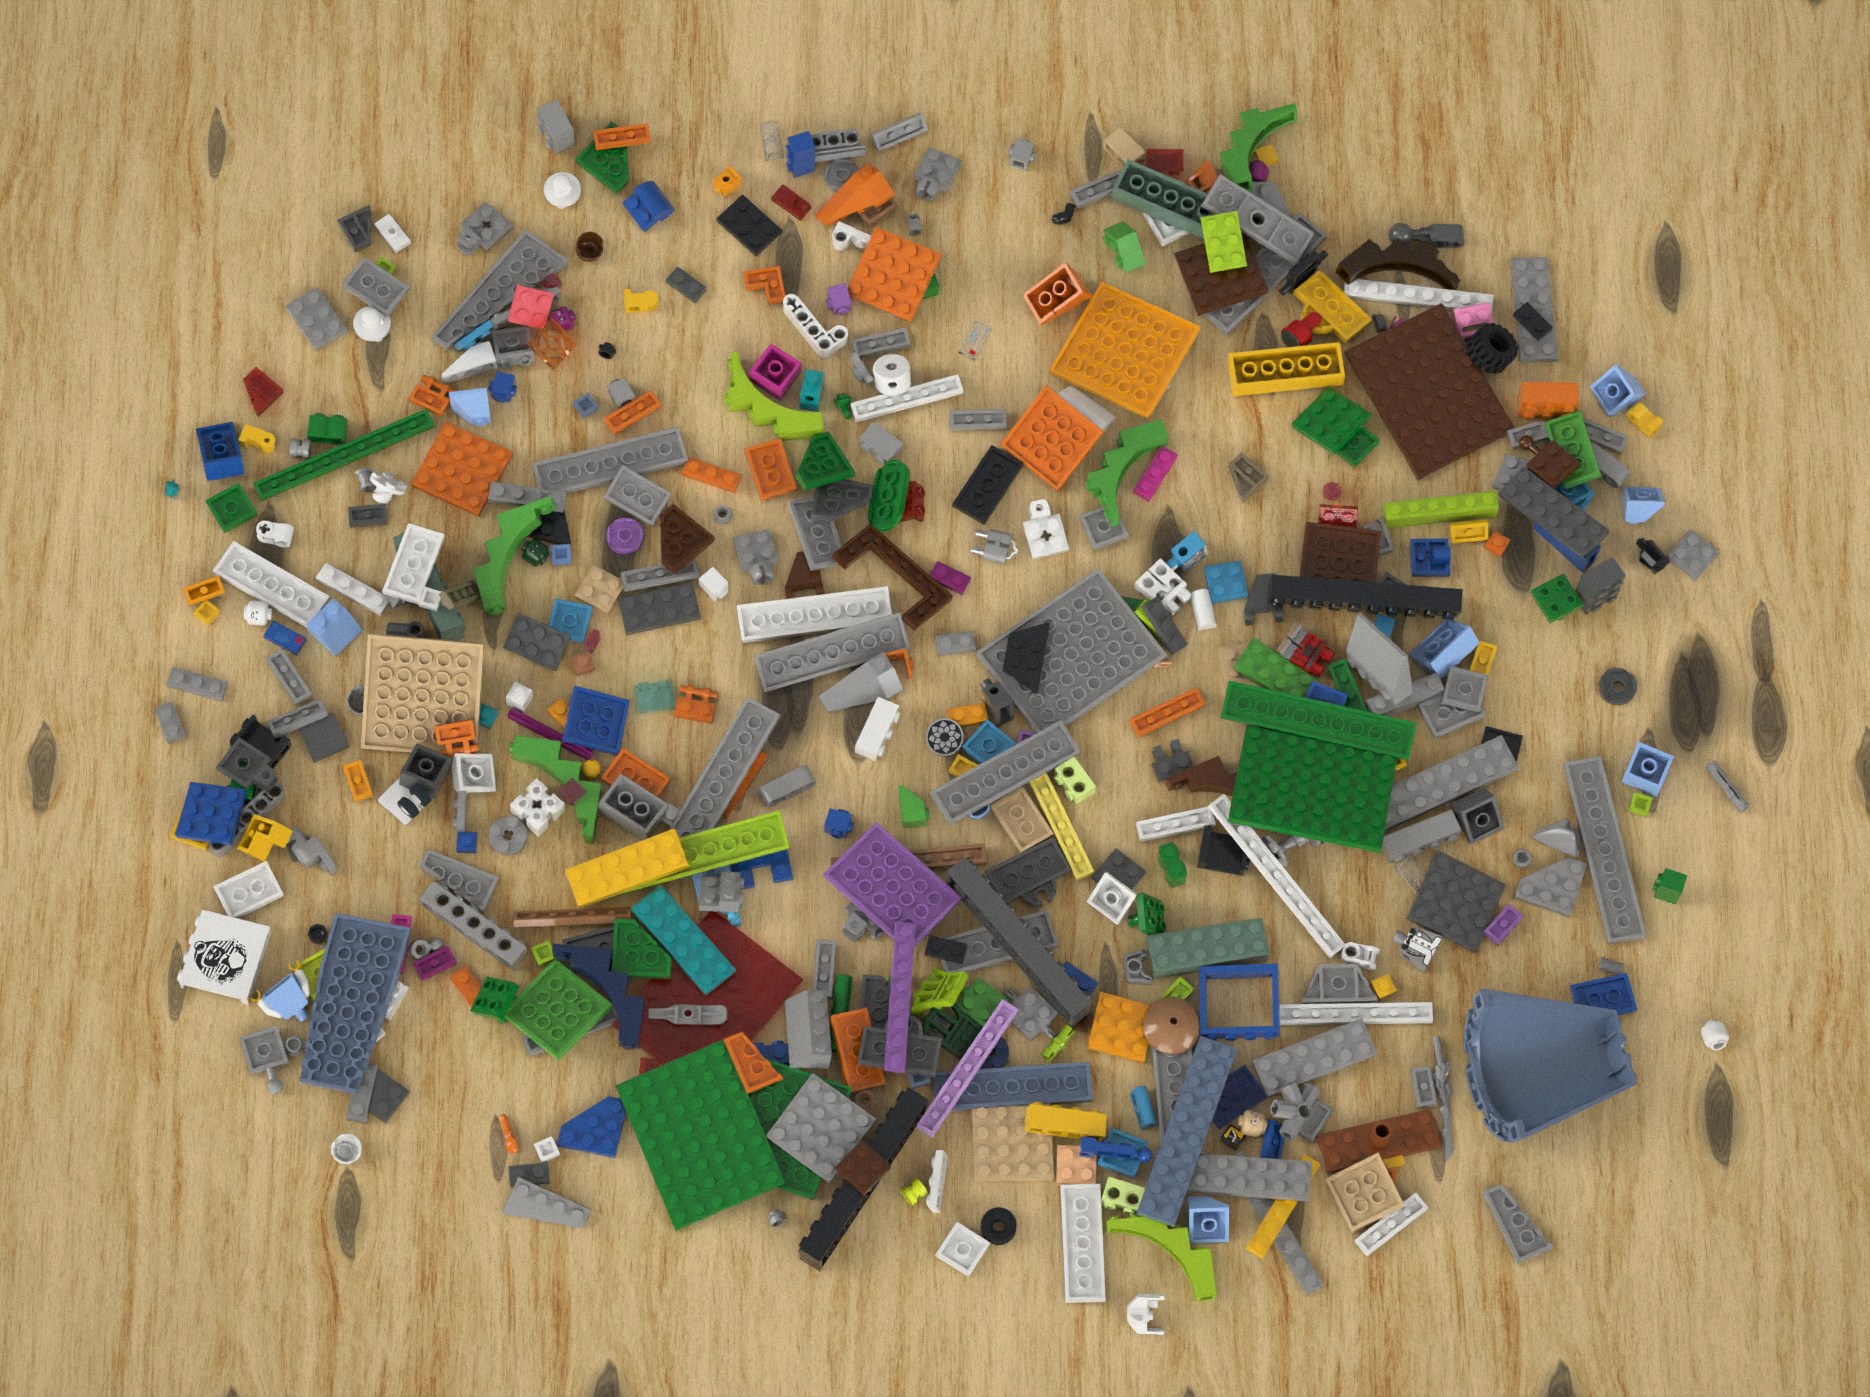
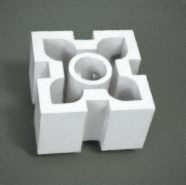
(537, 818)

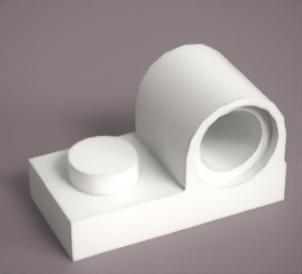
(850, 235)

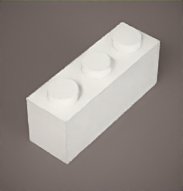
(877, 729)

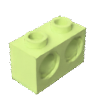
(1078, 778)
(1125, 1190)

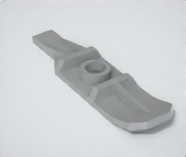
(700, 1014)

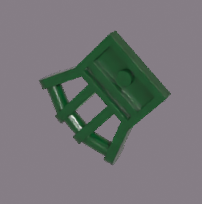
(961, 1034)

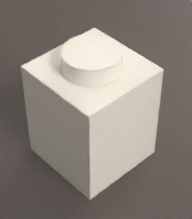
(713, 584)
(519, 697)

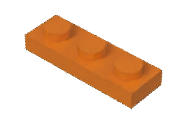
(622, 136)
(632, 412)
(711, 475)

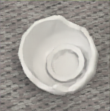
(346, 1148)

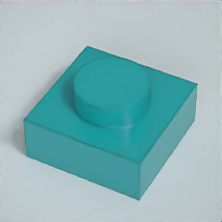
(487, 716)

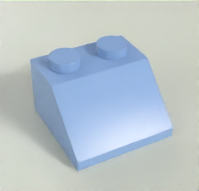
(334, 627)

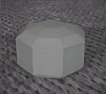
(1522, 858)

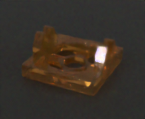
(570, 343)

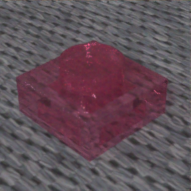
(571, 791)

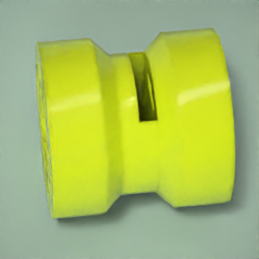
(914, 1191)

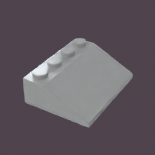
(1379, 661)

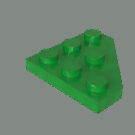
(606, 165)
(823, 463)
(638, 952)

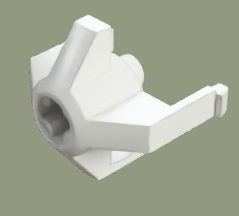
(1139, 1314)

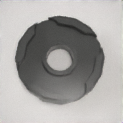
(1613, 696)

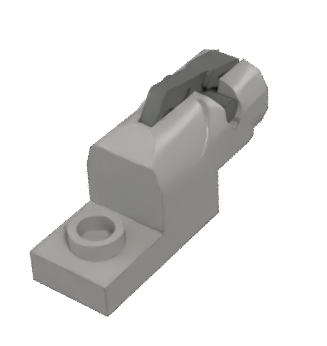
(309, 851)

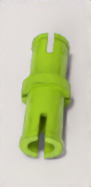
(1058, 1043)

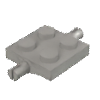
(1033, 1015)

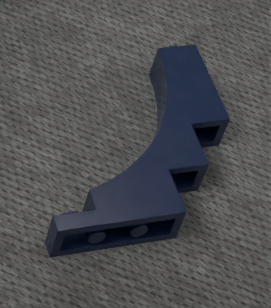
(596, 965)

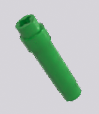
(840, 1001)

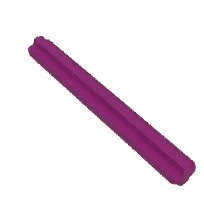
(548, 733)

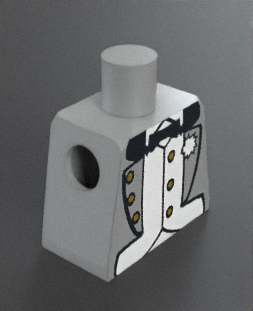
(1417, 947)

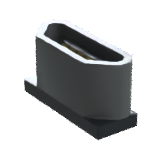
(1379, 322)

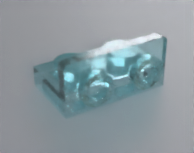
(654, 696)

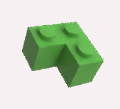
(1125, 244)

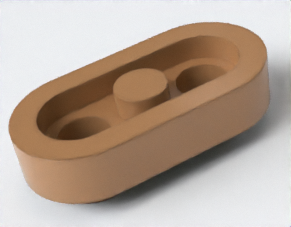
(865, 1094)

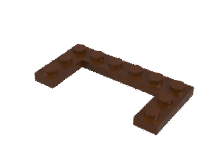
(933, 594)

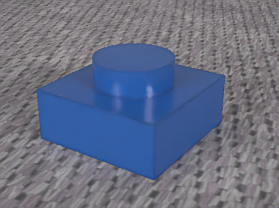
(466, 842)

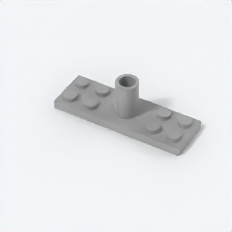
(1259, 219)

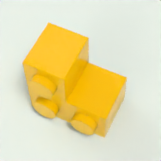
(262, 835)

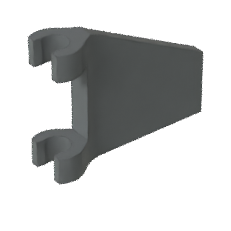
(1258, 601)

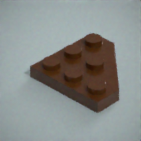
(681, 539)

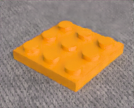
(1118, 1028)

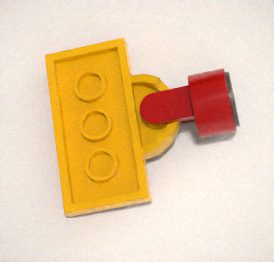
(1324, 311)

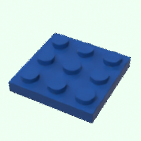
(595, 720)
(211, 813)

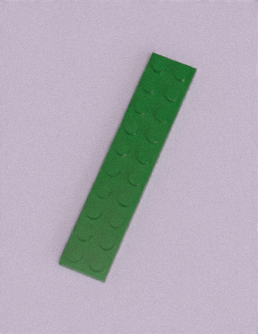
(1318, 720)

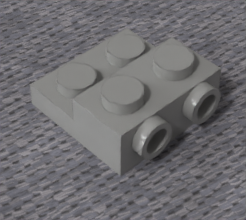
(512, 346)
(721, 892)

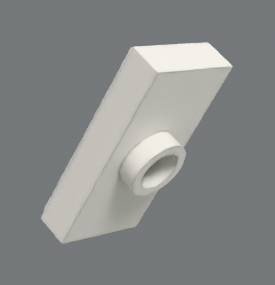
(392, 233)

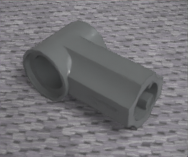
(405, 629)

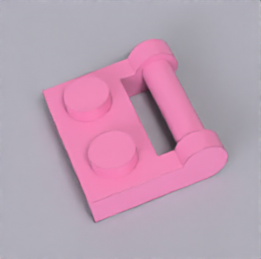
(1470, 316)

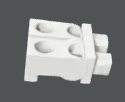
(1164, 583)

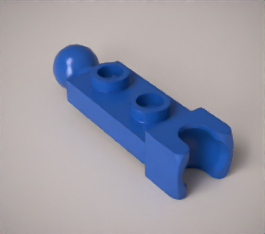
(1090, 1147)

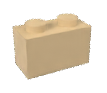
(1123, 147)

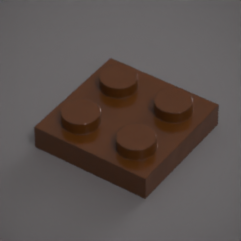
(862, 1167)

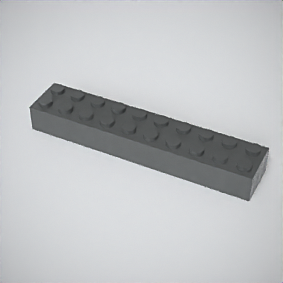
(1019, 941)

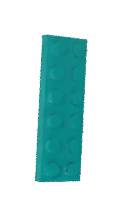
(683, 940)

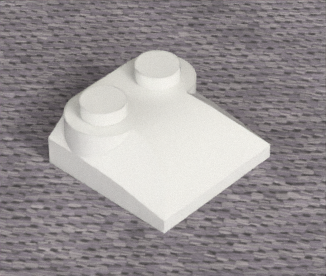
(473, 773)
(1112, 898)

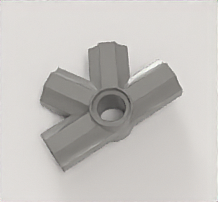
(1289, 1109)

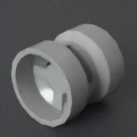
(300, 448)

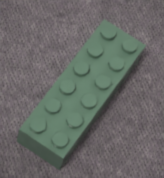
(1161, 197)
(447, 623)
(1212, 945)

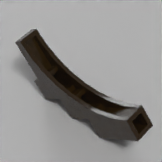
(1397, 257)

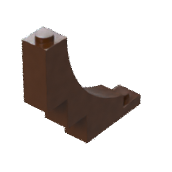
(1204, 777)

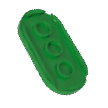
(889, 495)

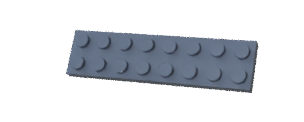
(1023, 1086)

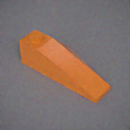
(860, 191)

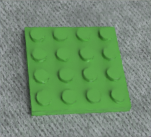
(557, 1009)

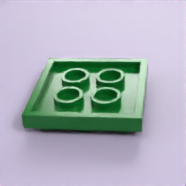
(1331, 420)

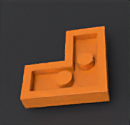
(767, 278)

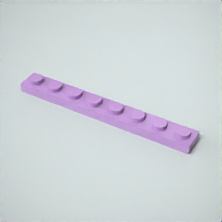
(967, 1068)

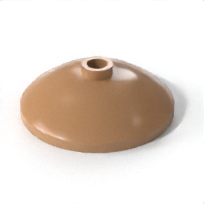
(1170, 1037)

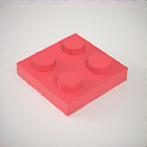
(530, 306)

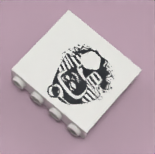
(224, 955)

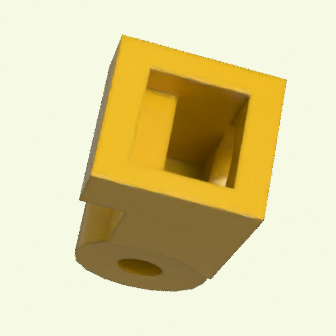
(640, 301)
(1644, 419)
(257, 438)

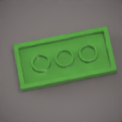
(1572, 435)
(1272, 670)

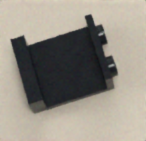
(263, 740)
(1221, 853)

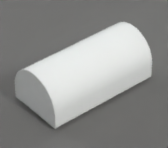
(1203, 609)

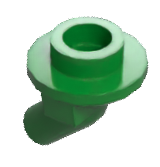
(842, 401)

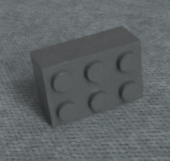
(1600, 585)

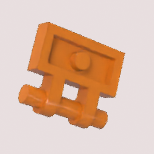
(432, 401)
(693, 709)
(456, 732)

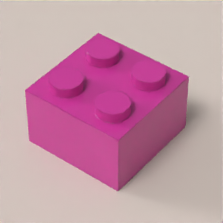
(775, 371)

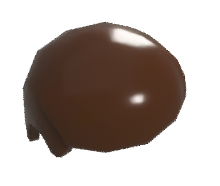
(589, 246)

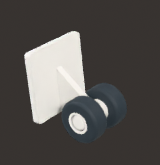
(404, 802)

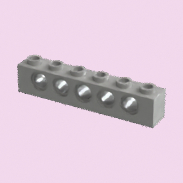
(509, 957)

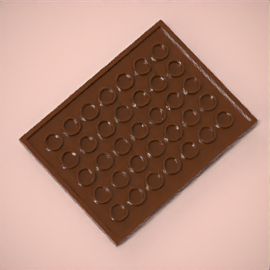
(1429, 391)

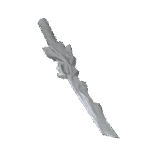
(1444, 1090)

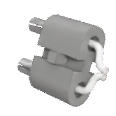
(996, 546)

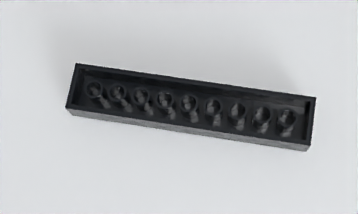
(1364, 596)
(846, 1200)

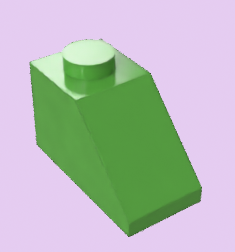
(912, 809)

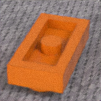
(466, 984)

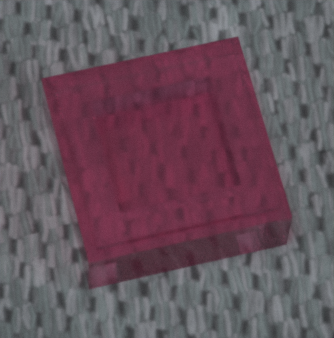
(592, 641)

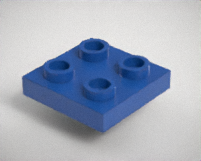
(1430, 557)

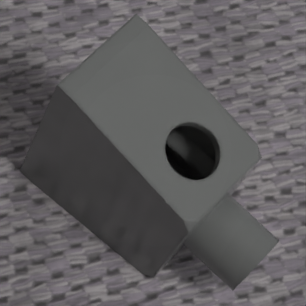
(997, 702)

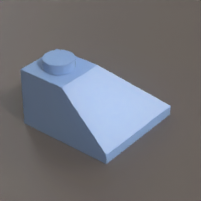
(1617, 390)
(471, 406)
(1641, 503)
(1207, 1220)

